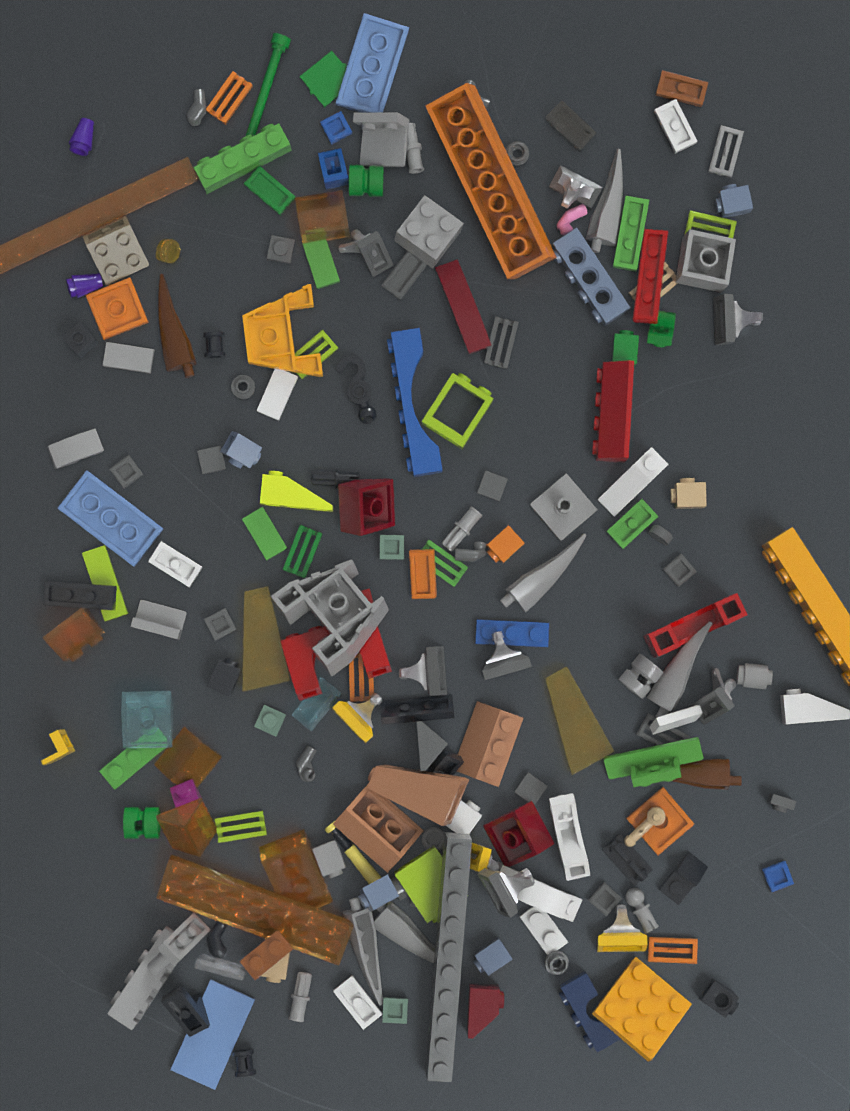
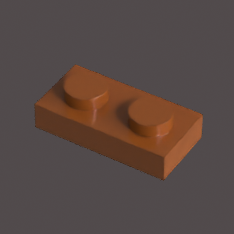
(681, 88)
(266, 954)

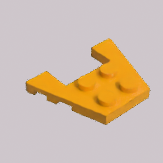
(271, 339)

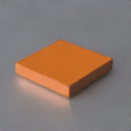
(117, 308)
(673, 827)

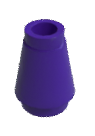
(82, 137)
(83, 284)

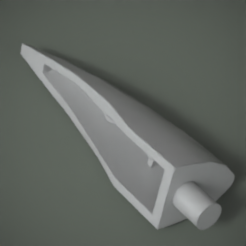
(606, 217)
(534, 584)
(672, 683)
(401, 929)
(365, 945)

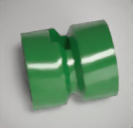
(366, 180)
(150, 827)

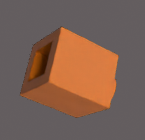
(504, 545)

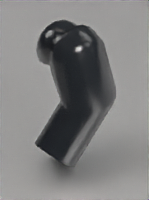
(214, 940)

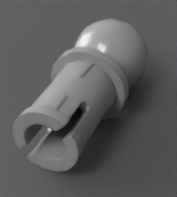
(635, 898)

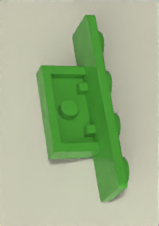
(654, 763)

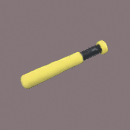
(354, 855)

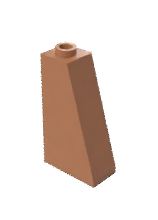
(423, 792)

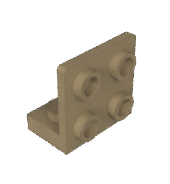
(115, 250)

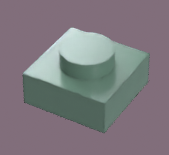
(391, 547)
(270, 720)
(395, 1010)

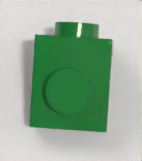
(662, 332)

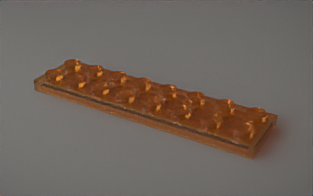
(254, 909)

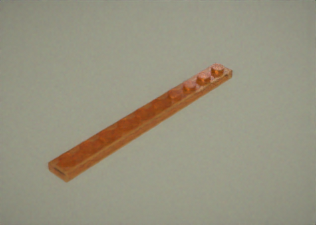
(96, 214)

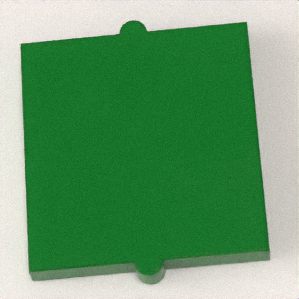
(325, 78)

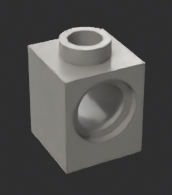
(329, 859)

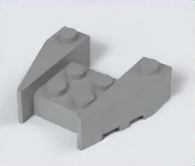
(339, 609)

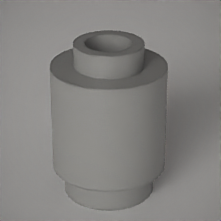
(754, 676)

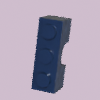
(578, 993)

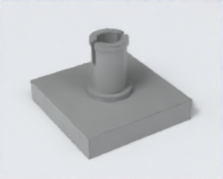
(563, 507)

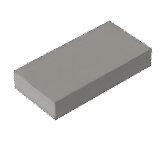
(128, 357)

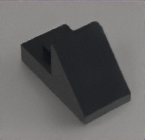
(684, 878)
(187, 1010)

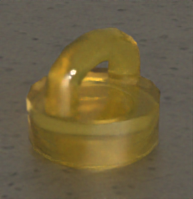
(167, 251)

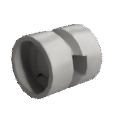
(645, 668)

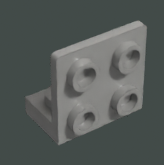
(383, 138)

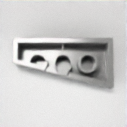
(141, 986)

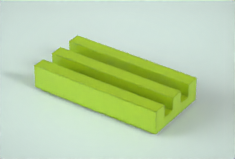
(692, 214)
(315, 339)
(220, 829)

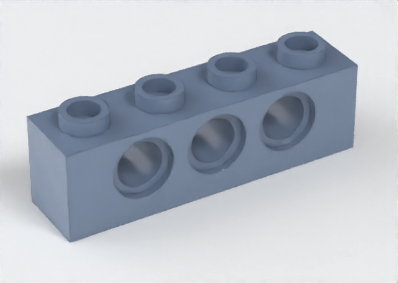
(575, 243)

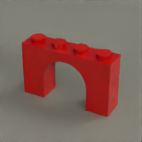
(682, 630)
(302, 659)

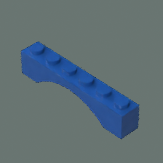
(408, 352)

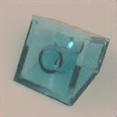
(147, 719)

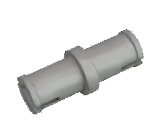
(413, 151)

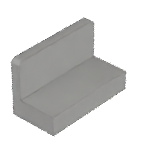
(159, 619)

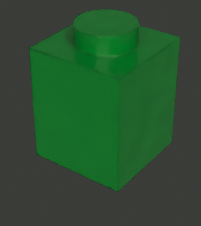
(625, 346)

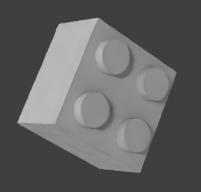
(428, 231)
(705, 260)

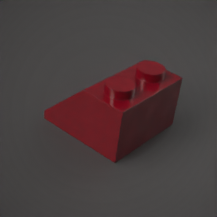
(366, 506)
(519, 834)
(483, 1006)

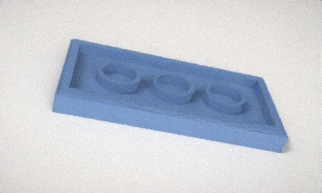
(372, 65)
(110, 518)
(207, 1052)

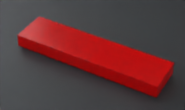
(650, 276)

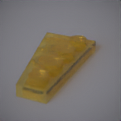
(263, 653)
(578, 727)

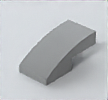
(75, 448)

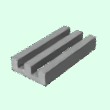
(720, 171)

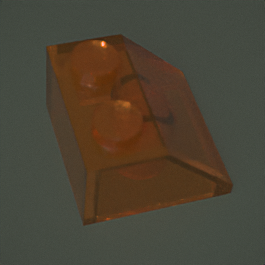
(322, 217)
(74, 635)

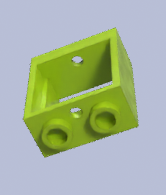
(443, 430)

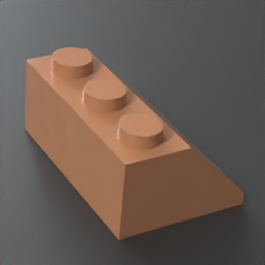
(488, 743)
(378, 828)

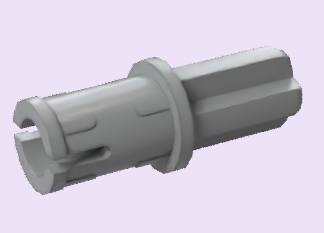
(461, 529)
(300, 997)

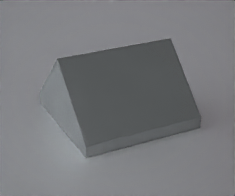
(429, 745)

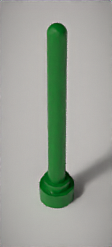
(279, 45)

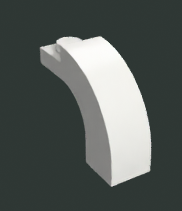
(569, 836)
(547, 898)

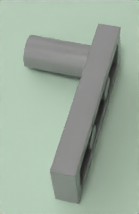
(178, 944)

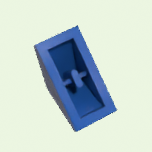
(333, 168)

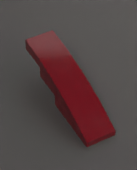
(463, 306)

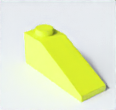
(284, 492)

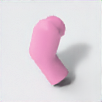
(569, 216)

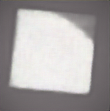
(220, 967)

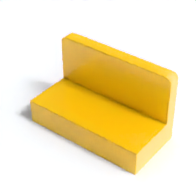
(62, 745)

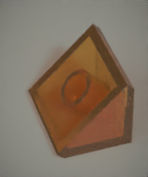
(187, 759)
(188, 827)

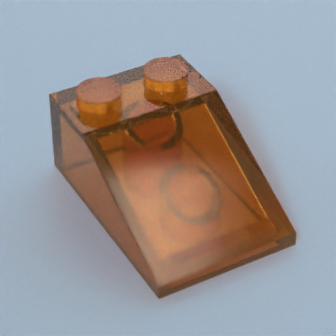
(295, 870)

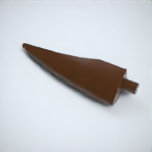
(175, 344)
(708, 774)

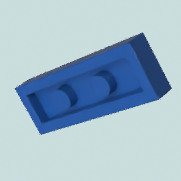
(515, 633)

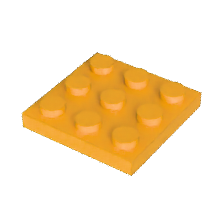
(642, 1009)

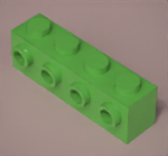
(243, 158)

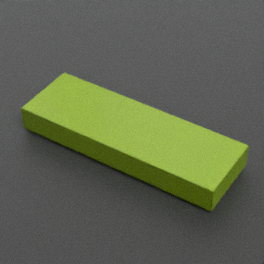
(102, 573)

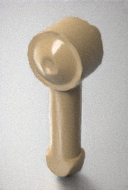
(655, 816)

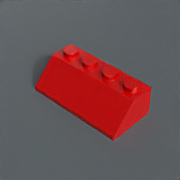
(614, 411)

